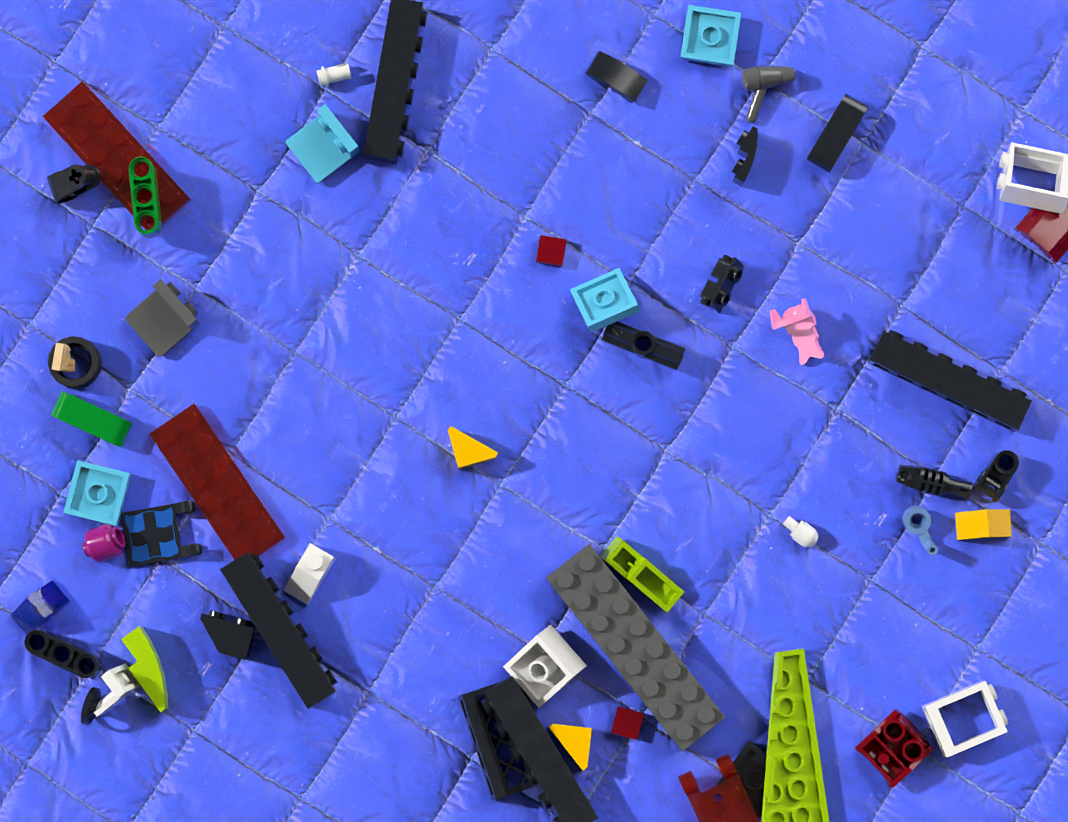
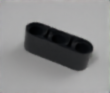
(837, 133)
(50, 650)

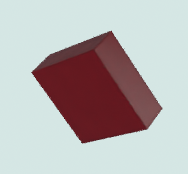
(551, 250)
(627, 723)

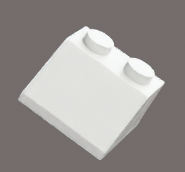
(544, 666)

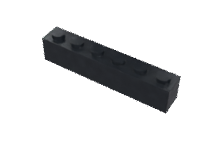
(394, 80)
(950, 381)
(278, 629)
(536, 752)

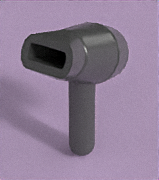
(759, 80)

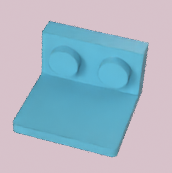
(322, 145)

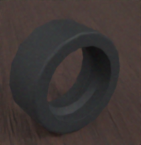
(90, 376)

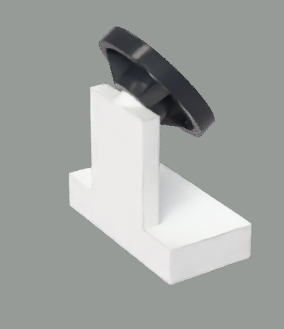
(120, 682)

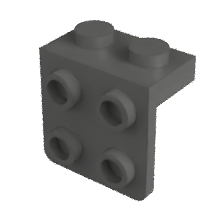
(163, 318)

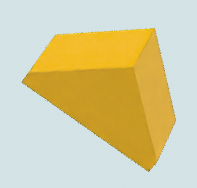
(468, 450)
(983, 524)
(575, 740)

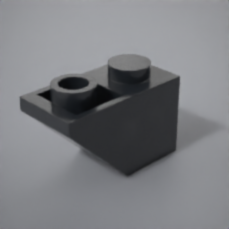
(228, 636)

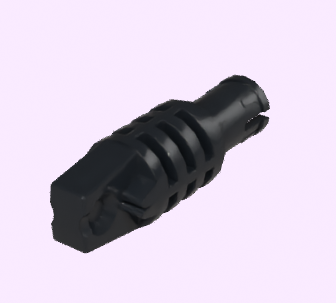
(932, 481)

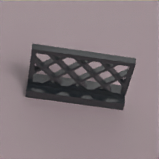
(485, 748)

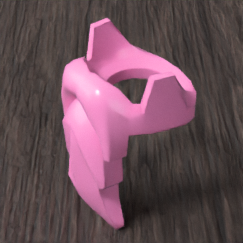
(801, 325)

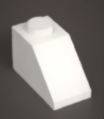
(309, 573)

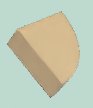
(62, 359)

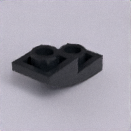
(617, 76)
(747, 149)

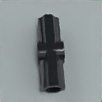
(659, 352)

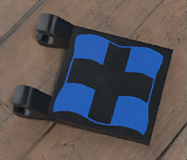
(154, 534)

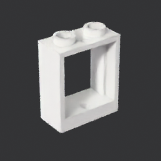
(1039, 160)
(940, 731)

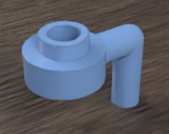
(920, 527)

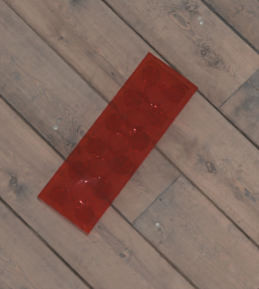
(108, 145)
(216, 484)

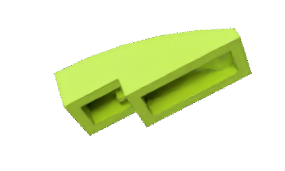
(641, 574)
(148, 667)

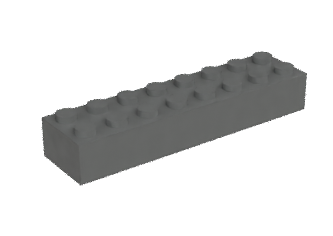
(635, 647)

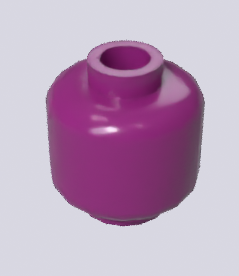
(103, 543)

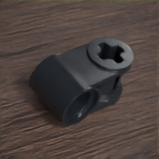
(73, 182)
(996, 476)

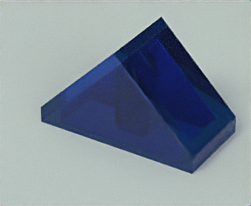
(39, 607)

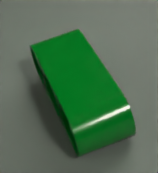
(138, 186)
(91, 419)

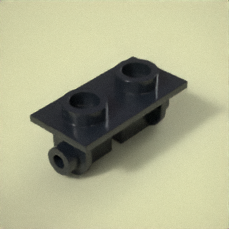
(718, 294)

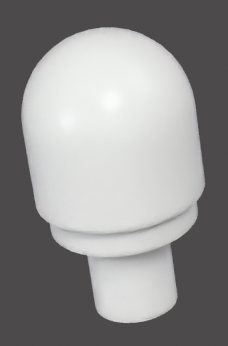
(801, 532)

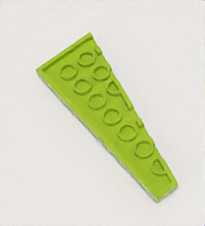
(793, 764)

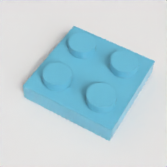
(710, 35)
(604, 300)
(97, 493)

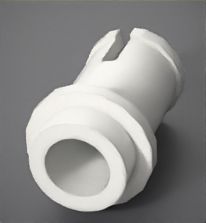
(333, 74)

